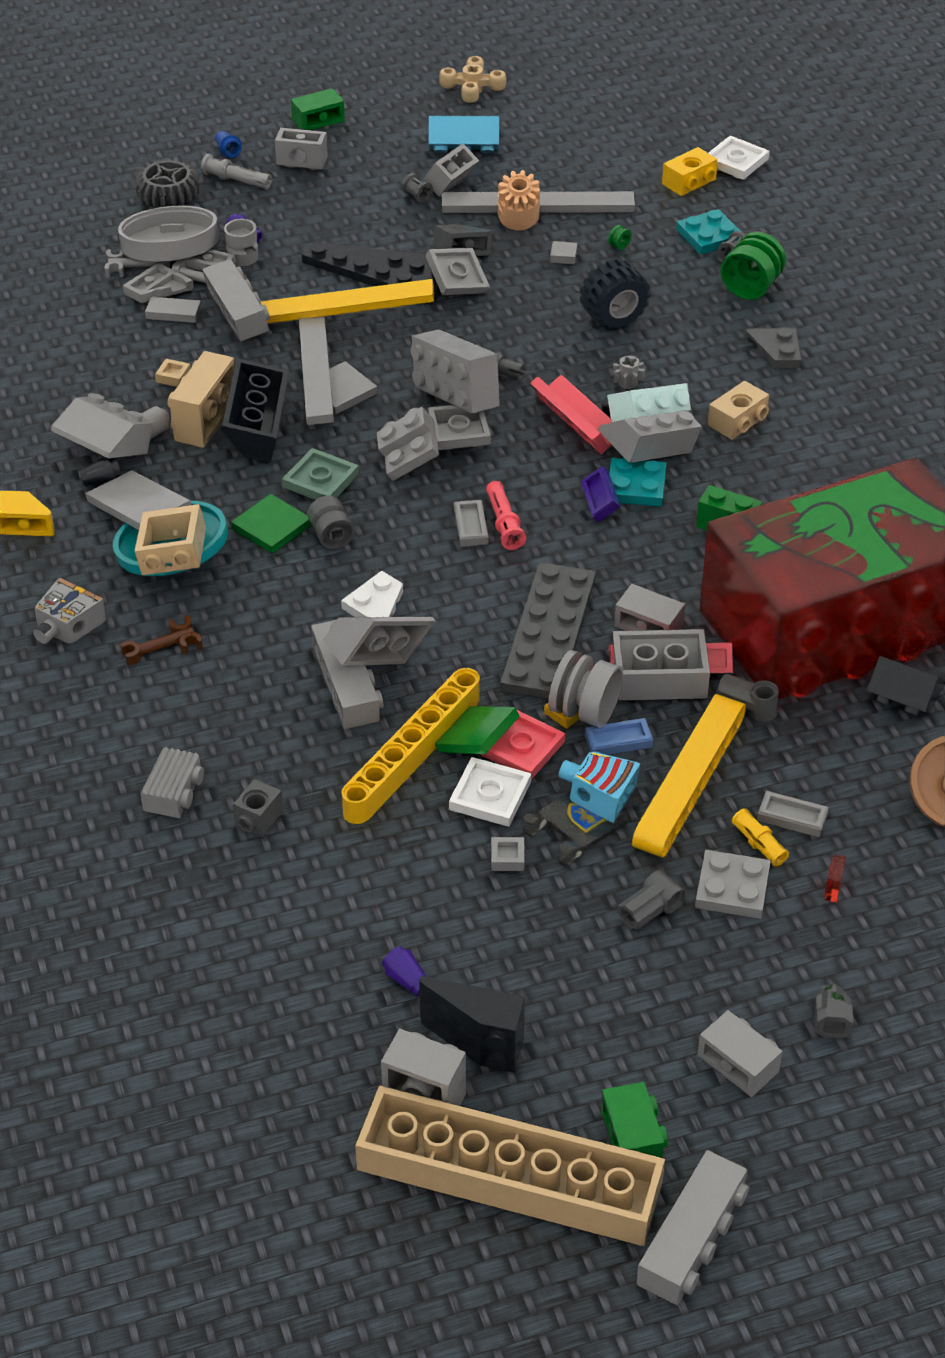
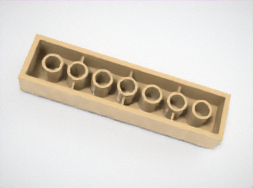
(510, 1165)

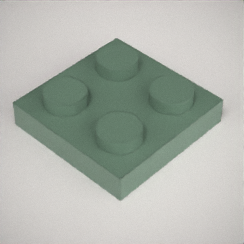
(320, 475)

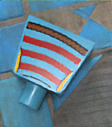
(601, 783)

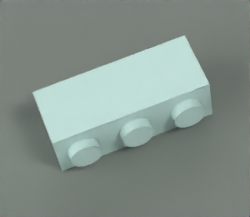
(648, 402)

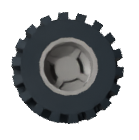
(615, 294)

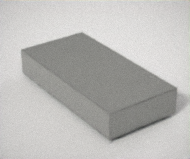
(173, 309)
(471, 523)
(792, 813)

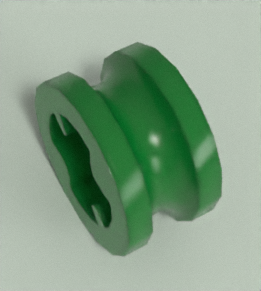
(619, 237)

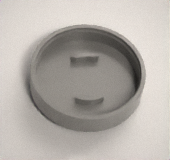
(168, 233)

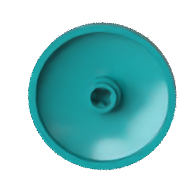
(215, 538)

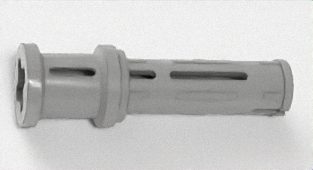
(226, 169)

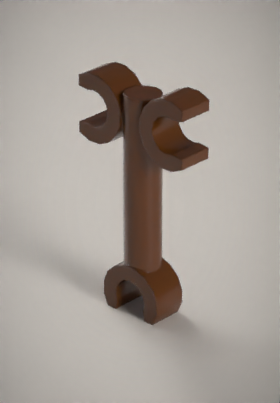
(179, 634)

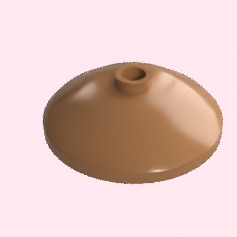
(928, 780)

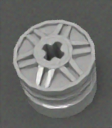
(585, 688)

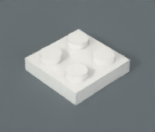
(739, 157)
(490, 791)

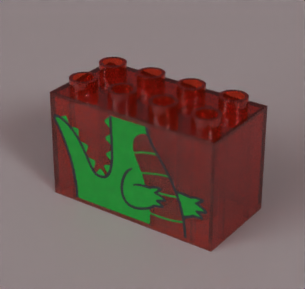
(830, 578)

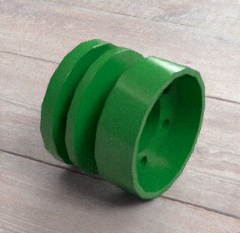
(753, 265)

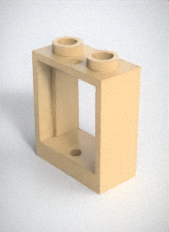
(167, 525)

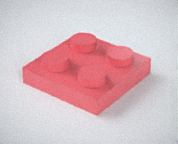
(526, 745)

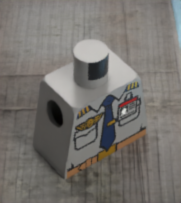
(67, 613)

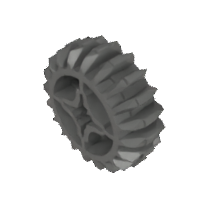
(167, 183)

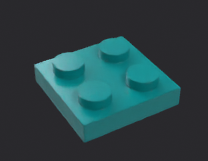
(706, 230)
(638, 481)

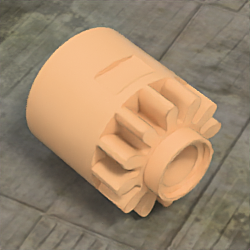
(518, 201)

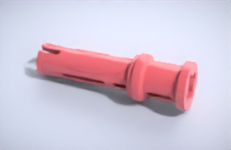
(507, 522)

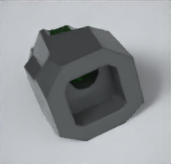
(833, 1012)

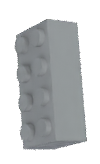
(455, 370)

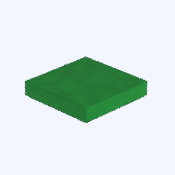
(271, 523)
(477, 730)

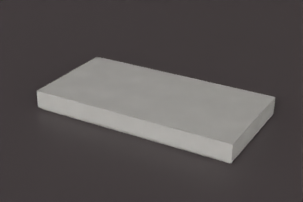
(131, 496)

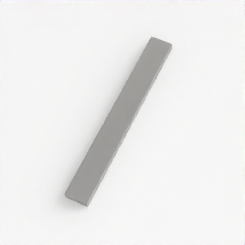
(549, 202)
(316, 371)

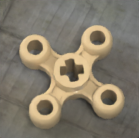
(472, 79)

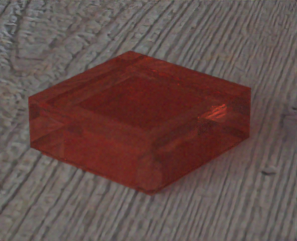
(835, 878)

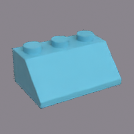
(474, 131)

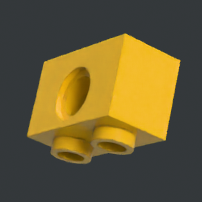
(689, 171)

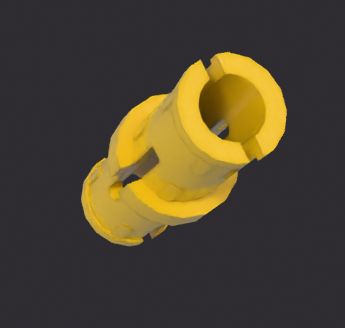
(760, 837)

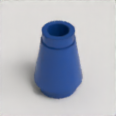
(229, 145)

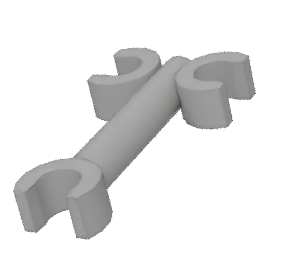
(118, 262)

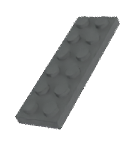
(547, 628)

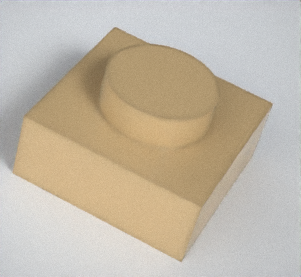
(172, 372)

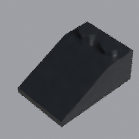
(475, 1020)

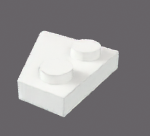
(374, 597)

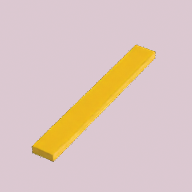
(350, 301)

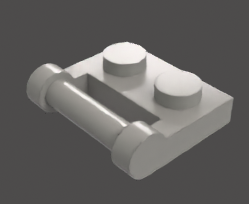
(200, 262)

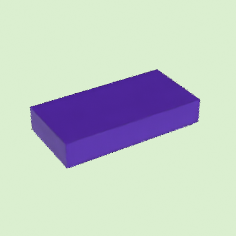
(600, 494)

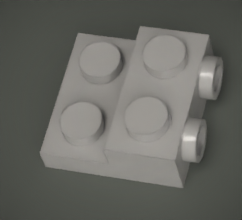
(459, 427)
(408, 442)

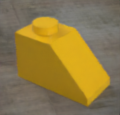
(24, 515)

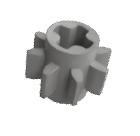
(628, 372)

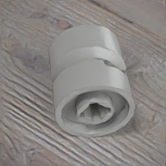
(241, 241)

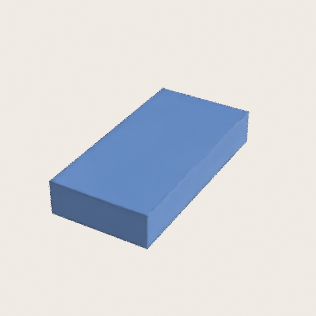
(619, 737)

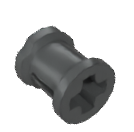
(417, 188)
(726, 247)

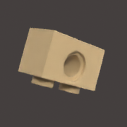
(738, 410)

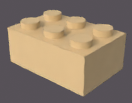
(201, 399)

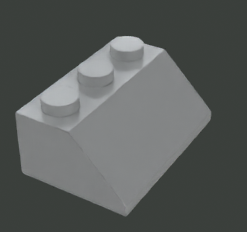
(104, 427)
(653, 435)
(376, 639)
(662, 664)

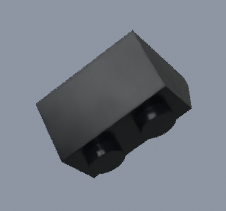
(905, 685)

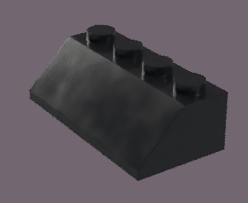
(255, 408)

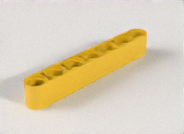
(409, 746)
(688, 776)

